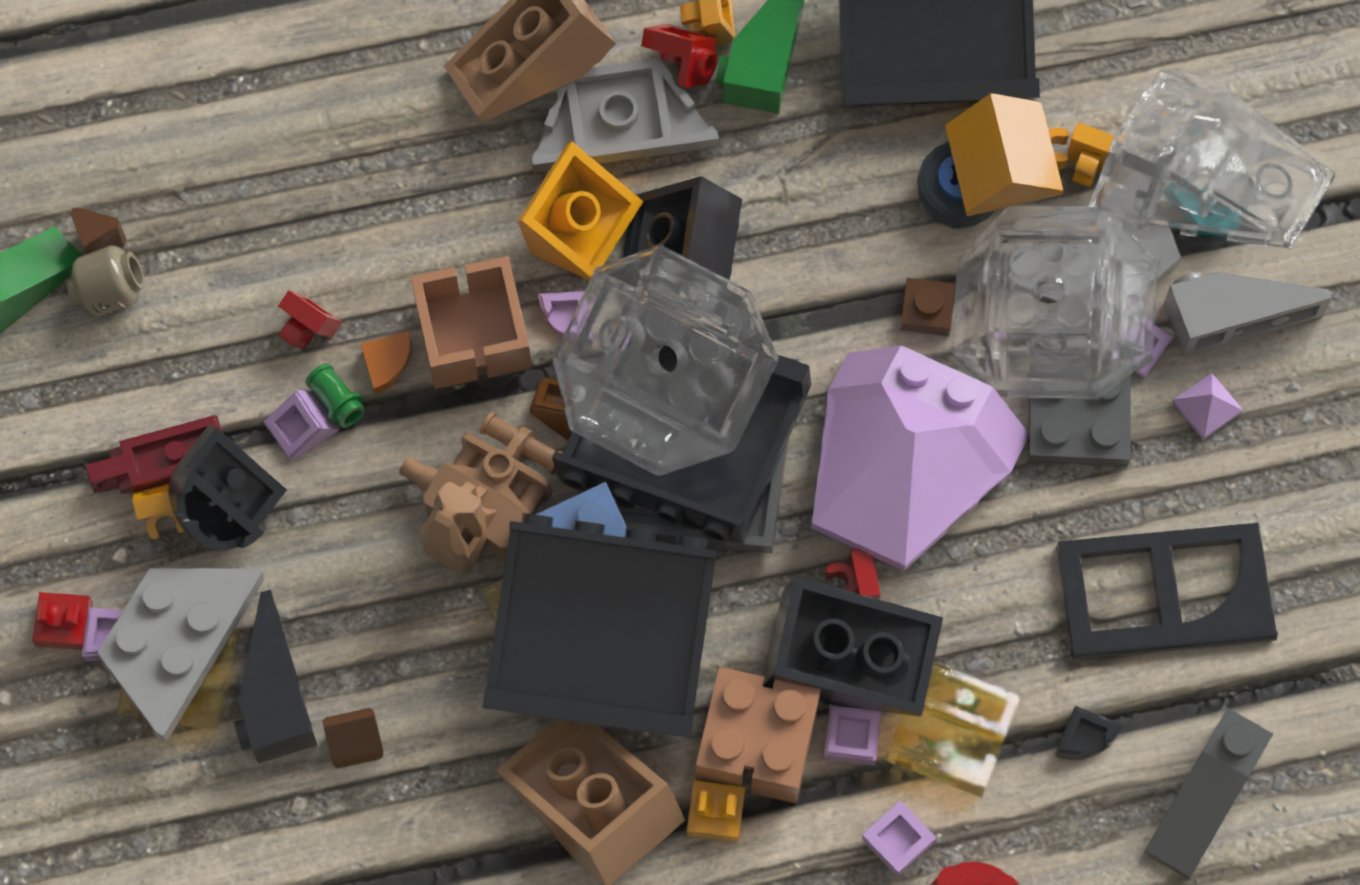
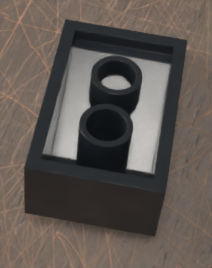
(853, 648)

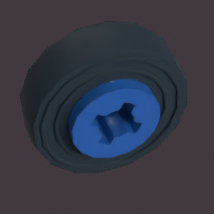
(941, 191)

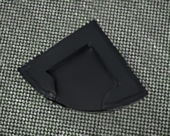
(1087, 735)

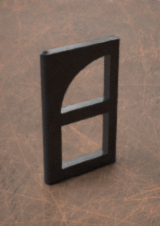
(1240, 619)

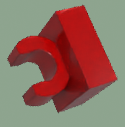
(306, 320)
(857, 573)
(61, 620)

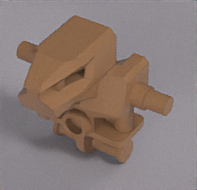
(480, 493)

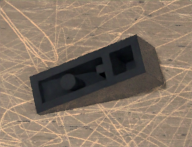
(270, 693)

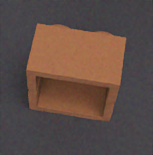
(471, 328)
(758, 732)

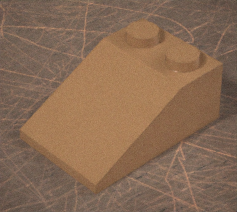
(528, 53)
(592, 796)

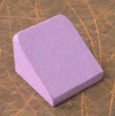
(300, 424)

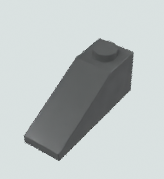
(1208, 793)

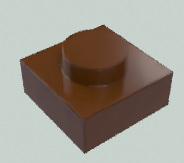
(928, 306)

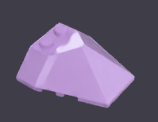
(908, 452)

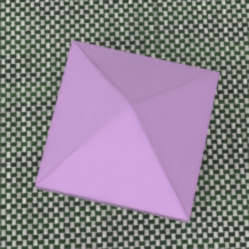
(1207, 406)

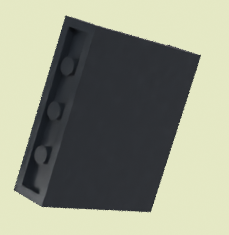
(936, 51)
(713, 494)
(600, 626)

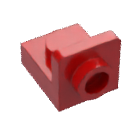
(684, 46)

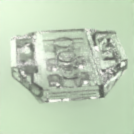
(1064, 347)
(613, 369)

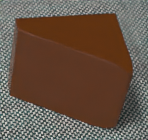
(353, 738)

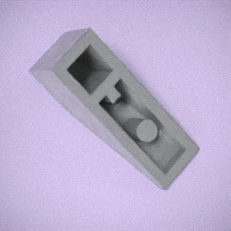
(1232, 308)

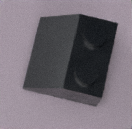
(690, 219)

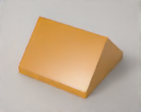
(1003, 154)
(577, 214)

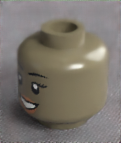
(106, 281)

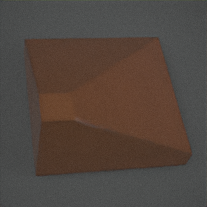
(550, 407)

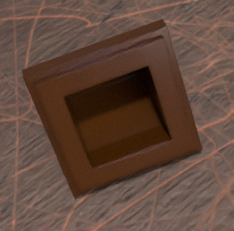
(97, 230)

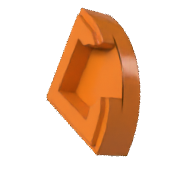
(386, 359)

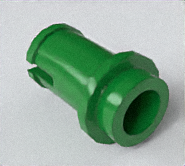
(343, 405)

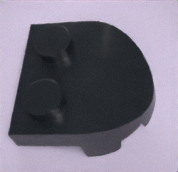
(221, 493)

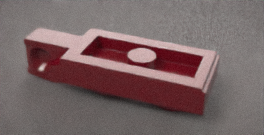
(147, 458)

